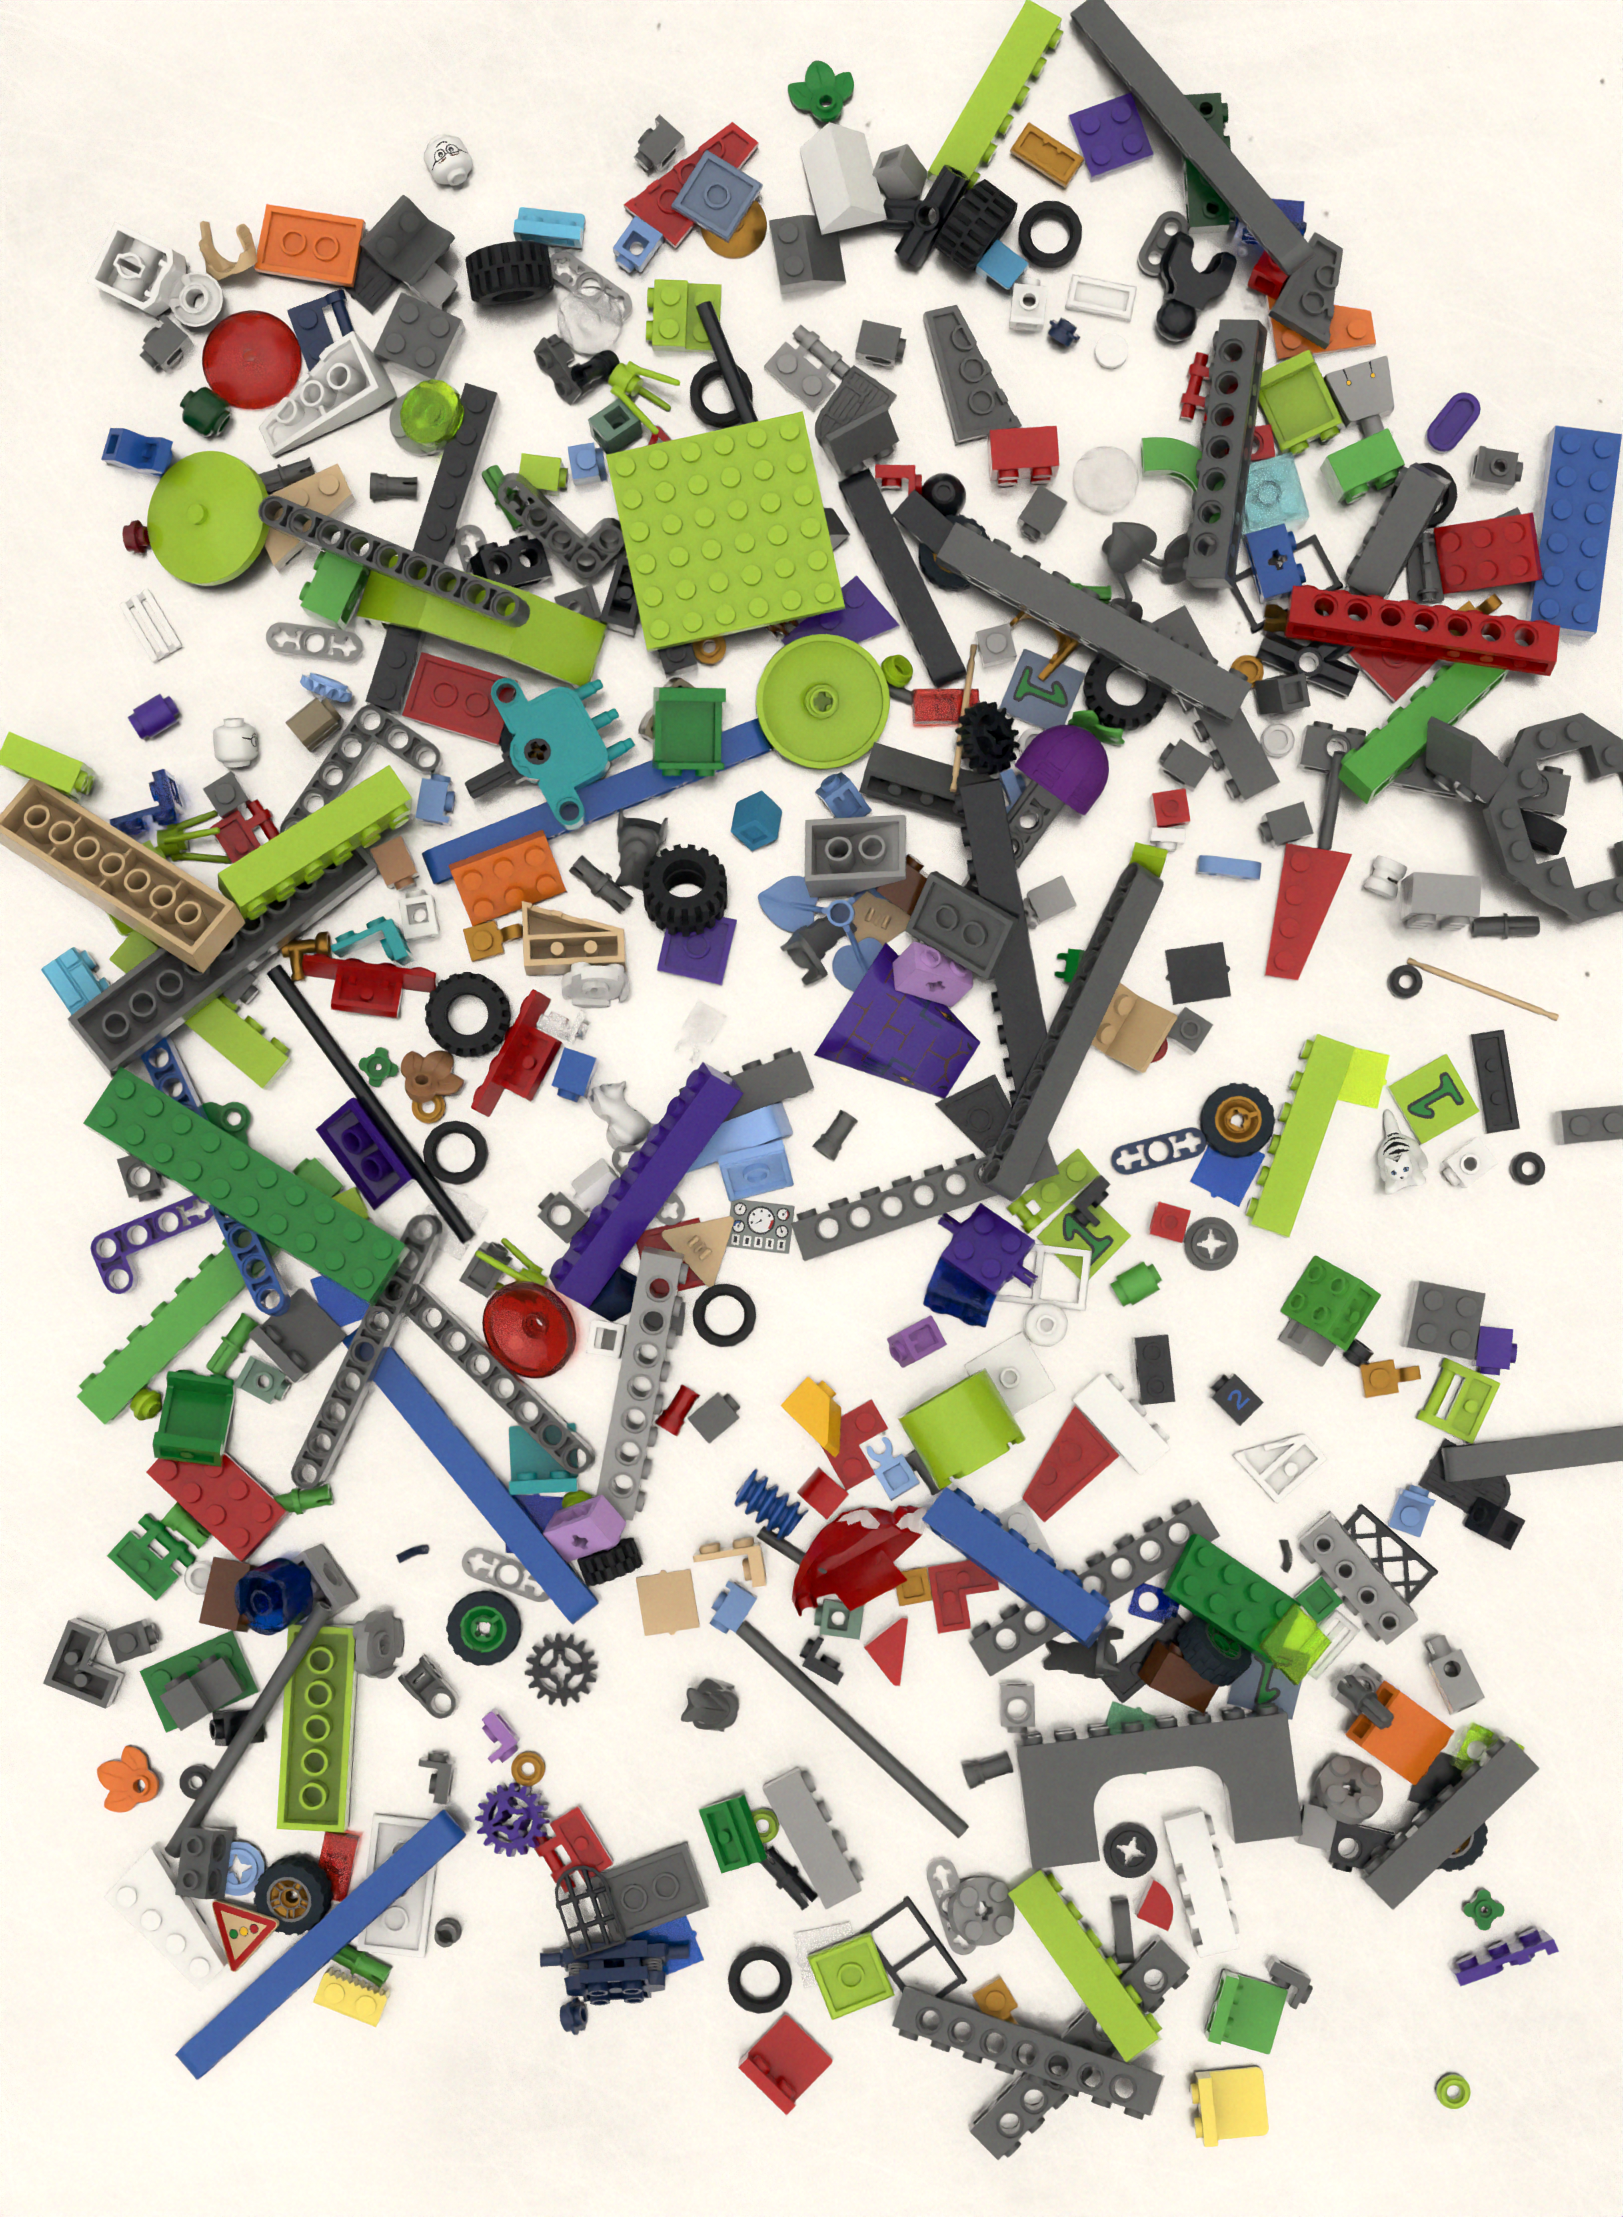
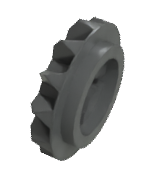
(1222, 1255)

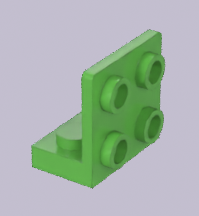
(1331, 1302)
(1245, 2012)

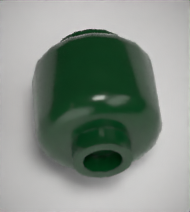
(205, 411)

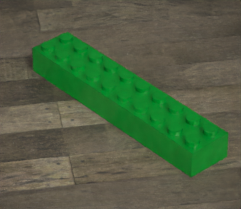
(246, 1186)

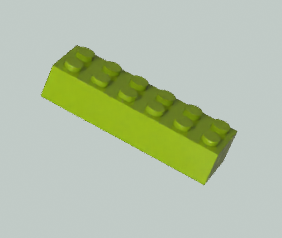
(316, 843)
(318, 1733)

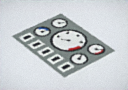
(761, 1226)

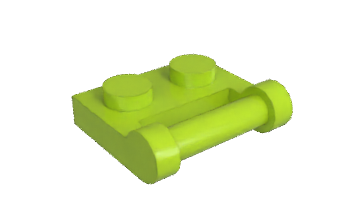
(1468, 1406)

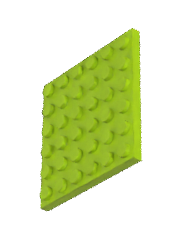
(725, 531)

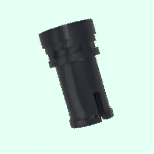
(597, 368)

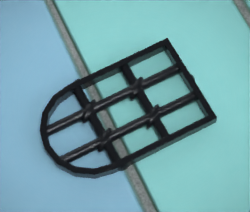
(574, 1899)

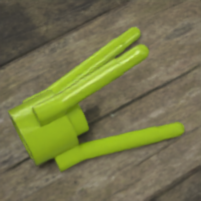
(626, 381)
(175, 840)
(531, 1275)

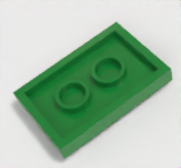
(167, 1670)

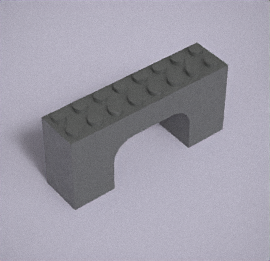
(1067, 1771)

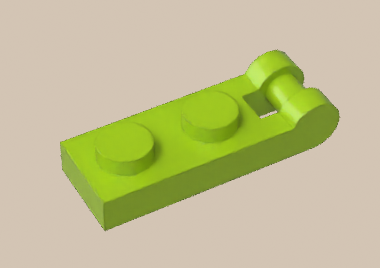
(1054, 1191)

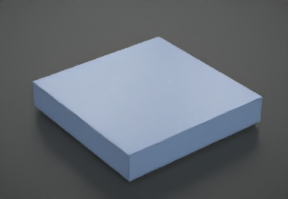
(755, 1170)

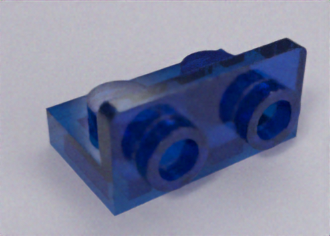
(958, 1296)

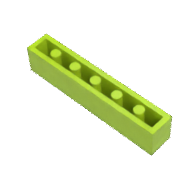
(998, 92)
(219, 1023)
(1301, 1135)
(1085, 1965)

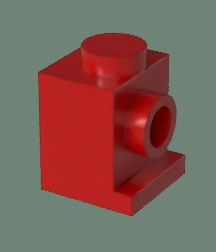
(1267, 277)

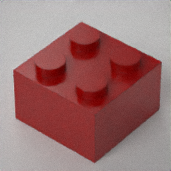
(1023, 455)

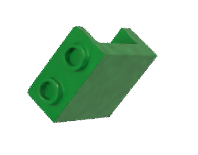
(687, 730)
(195, 1418)

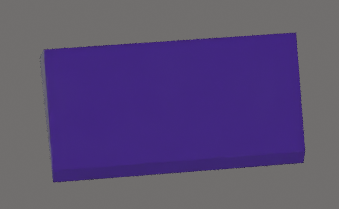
(365, 1153)

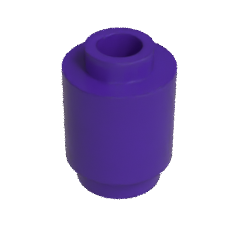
(154, 716)

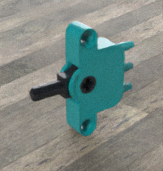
(573, 746)

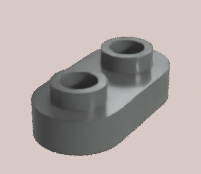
(1158, 240)

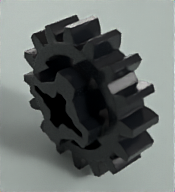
(987, 738)
(545, 1671)

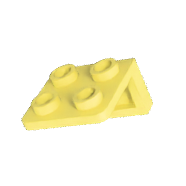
(1229, 2104)

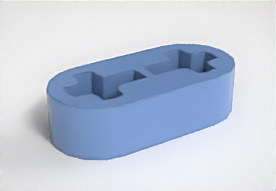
(1229, 867)

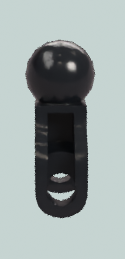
(1187, 287)

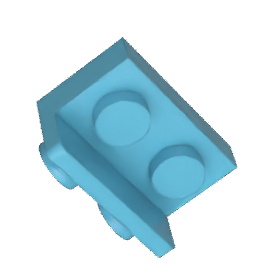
(549, 227)

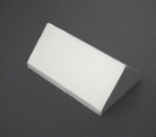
(841, 179)

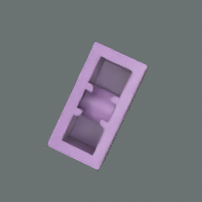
(931, 975)
(585, 1528)

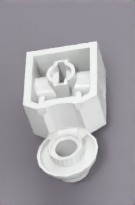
(153, 278)

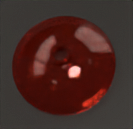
(256, 382)
(518, 1338)

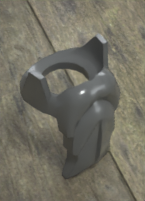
(637, 845)
(809, 945)
(1093, 1662)
(711, 1706)

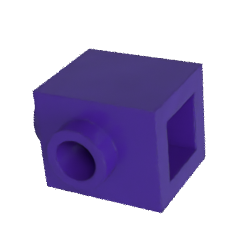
(1494, 1350)

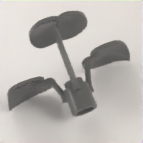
(1132, 543)

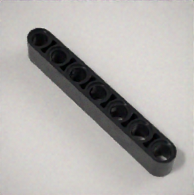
(902, 578)

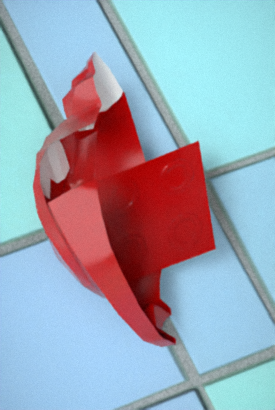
(857, 1556)

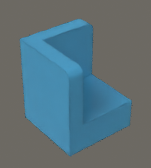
(1001, 265)
(756, 820)

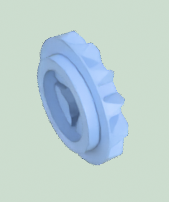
(326, 687)
(247, 1855)

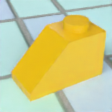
(817, 1413)

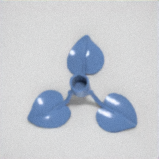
(790, 908)

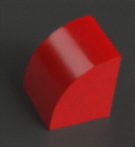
(822, 1493)
(1156, 1905)

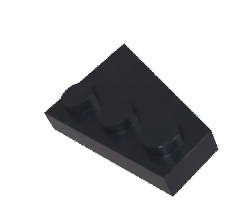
(979, 1112)

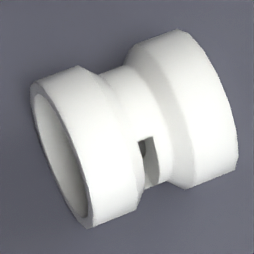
(1385, 877)

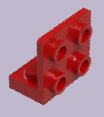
(784, 2063)

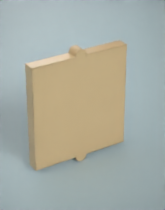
(667, 1602)

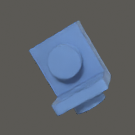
(842, 797)
(1411, 1510)

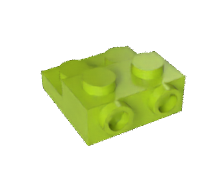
(675, 316)

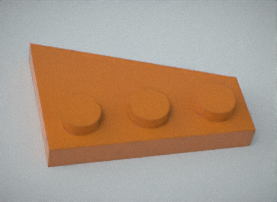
(1348, 329)

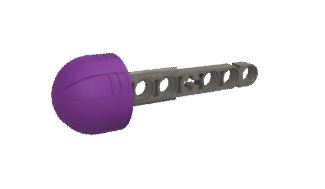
(1065, 768)

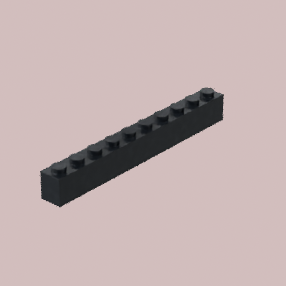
(436, 539)
(999, 884)

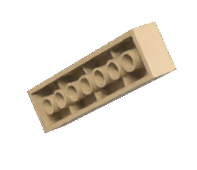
(119, 874)

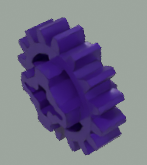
(518, 1831)

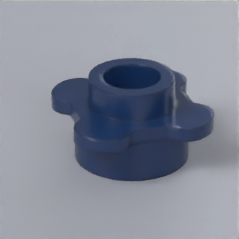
(1063, 331)
(573, 2016)

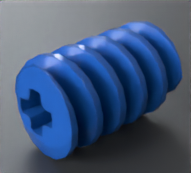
(769, 1505)

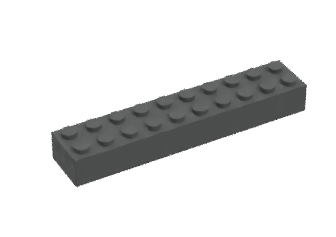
(167, 991)

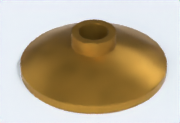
(746, 237)

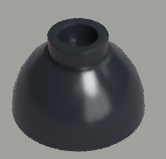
(945, 493)

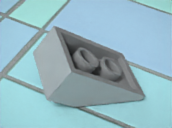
(854, 854)

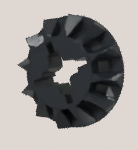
(1137, 1865)

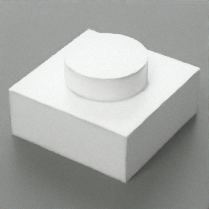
(1167, 837)

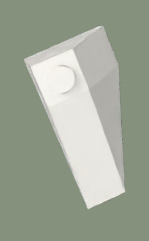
(335, 392)

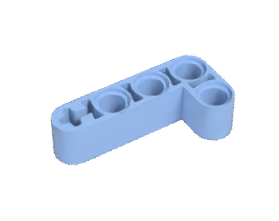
(744, 1132)

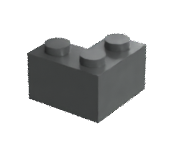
(74, 1669)
(202, 1693)

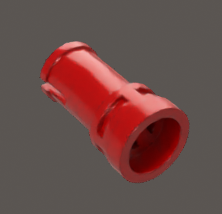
(673, 1417)

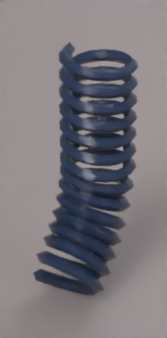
(409, 1553)

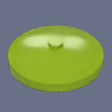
(207, 518)
(822, 701)

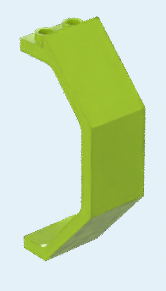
(550, 641)

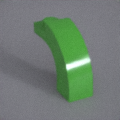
(1173, 458)

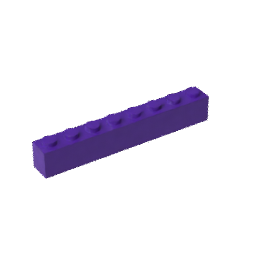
(645, 1184)

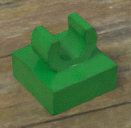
(1072, 960)

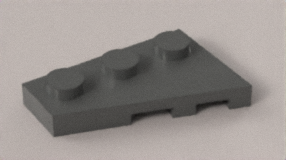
(1309, 293)

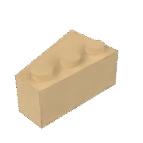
(321, 492)
(559, 940)

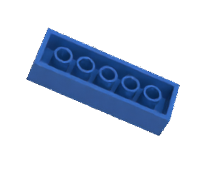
(1574, 528)
(1017, 1567)

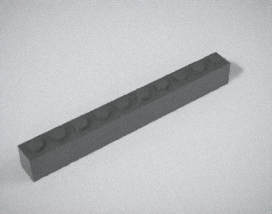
(1093, 622)

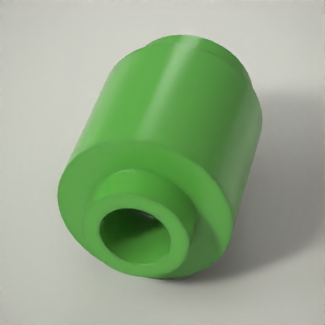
(1136, 1283)

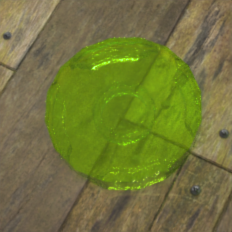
(431, 412)

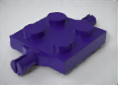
(988, 1249)

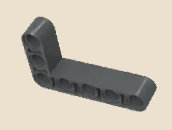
(351, 765)

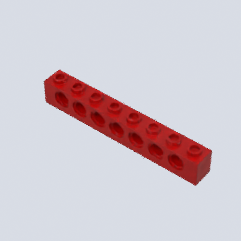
(1407, 639)

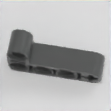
(556, 521)

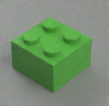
(1363, 466)
(333, 590)

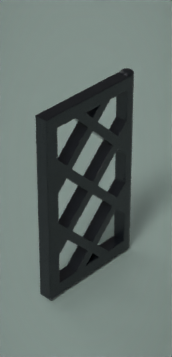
(1408, 1552)

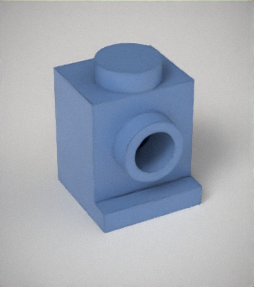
(640, 234)
(587, 464)
(435, 800)
(732, 1607)

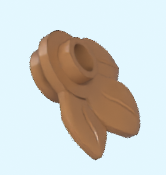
(429, 1075)

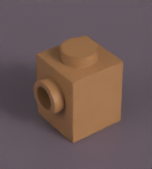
(395, 863)

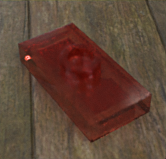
(939, 705)
(338, 1861)

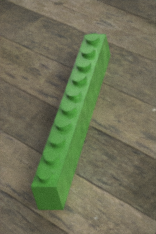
(183, 1318)

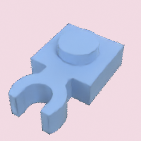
(894, 1473)

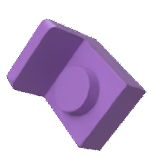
(916, 1342)
(498, 1730)

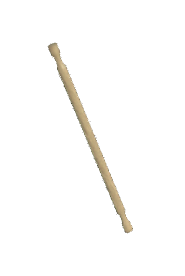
(966, 697)
(1481, 988)

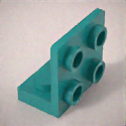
(393, 942)
(534, 1468)

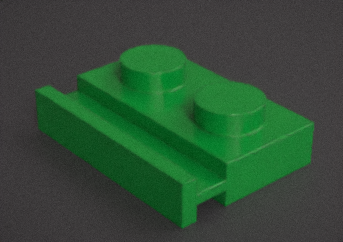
(732, 1834)

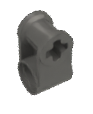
(429, 1687)

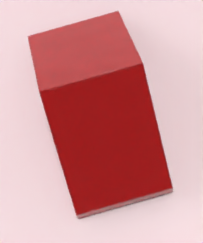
(888, 1649)

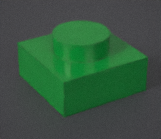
(1318, 1599)

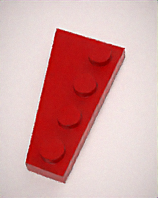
(655, 201)

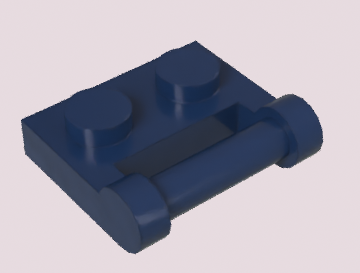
(312, 328)

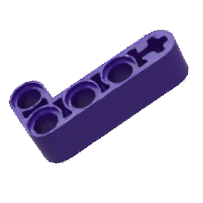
(155, 1235)

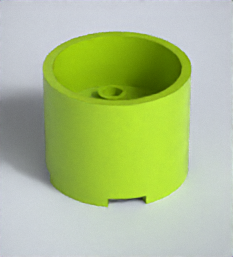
(962, 1428)

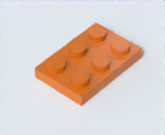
(309, 245)
(506, 876)

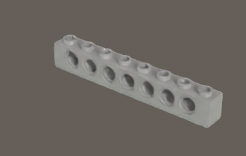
(653, 1265)

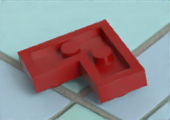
(855, 1429)
(949, 1589)

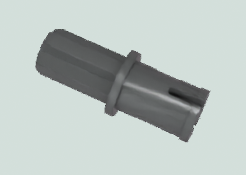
(286, 475)
(1506, 926)
(1366, 1702)

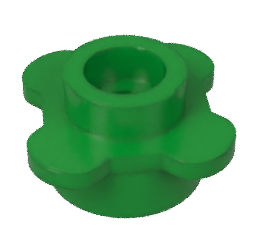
(377, 1076)
(1483, 1899)

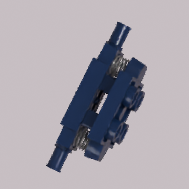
(617, 1971)

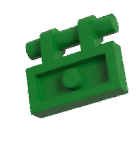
(144, 1564)

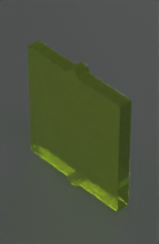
(1364, 1078)
(1295, 1644)

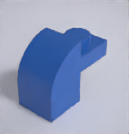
(137, 452)

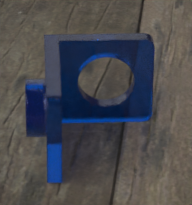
(1166, 1606)

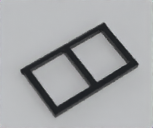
(1248, 572)
(892, 1970)

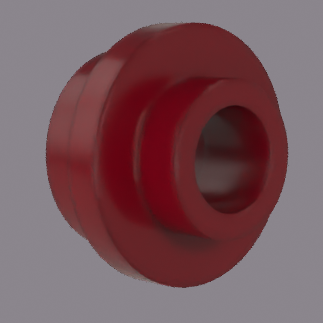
(135, 537)

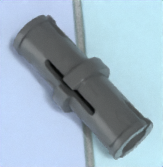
(601, 884)

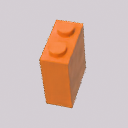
(1409, 1742)

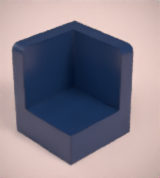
(616, 1296)

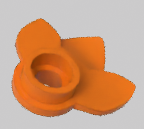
(123, 1779)

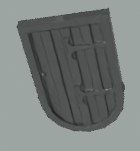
(852, 398)

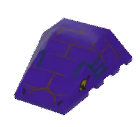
(899, 1034)

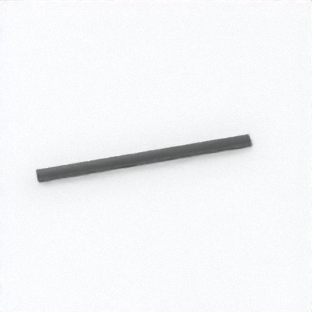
(251, 1725)
(852, 1729)

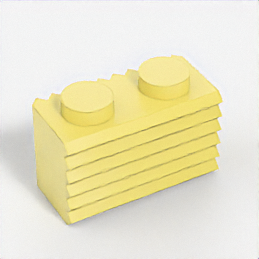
(351, 1997)

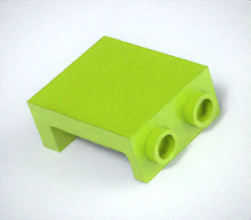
(1298, 403)

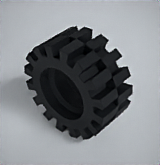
(610, 1564)

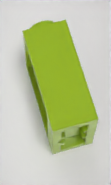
(46, 765)

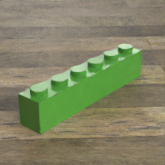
(1405, 736)

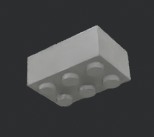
(1440, 899)

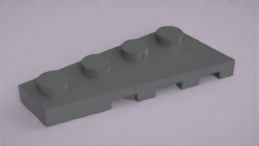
(966, 378)

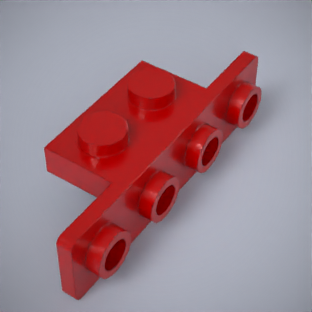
(368, 986)
(521, 1059)

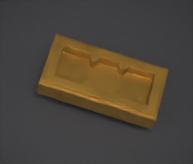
(1046, 155)

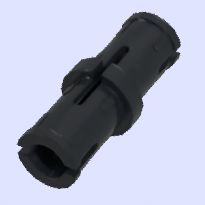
(788, 1878)

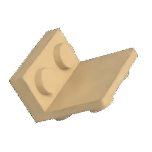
(1132, 1029)
(753, 1566)

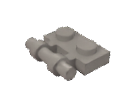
(801, 376)

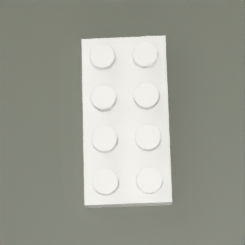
(404, 1924)

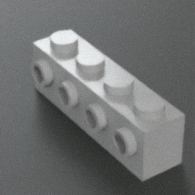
(1358, 1578)
(812, 1838)

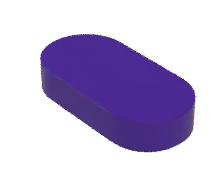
(1452, 422)

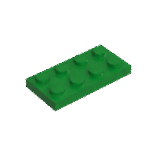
(1227, 1594)

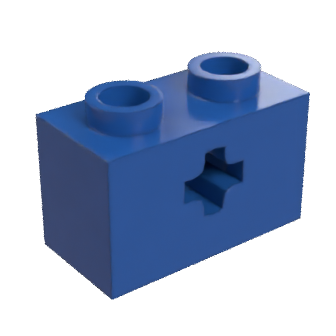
(1260, 550)
(574, 1074)

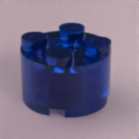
(274, 1595)

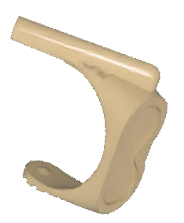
(217, 265)

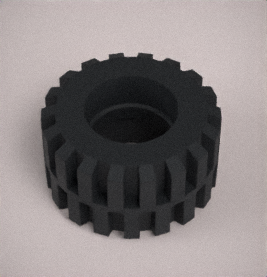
(976, 224)
(509, 273)
(1110, 711)
(685, 867)
(439, 1005)

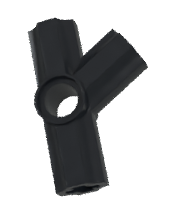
(915, 215)
(1328, 672)

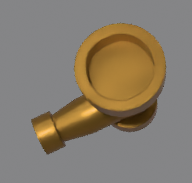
(296, 948)

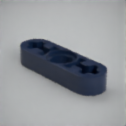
(1180, 1135)

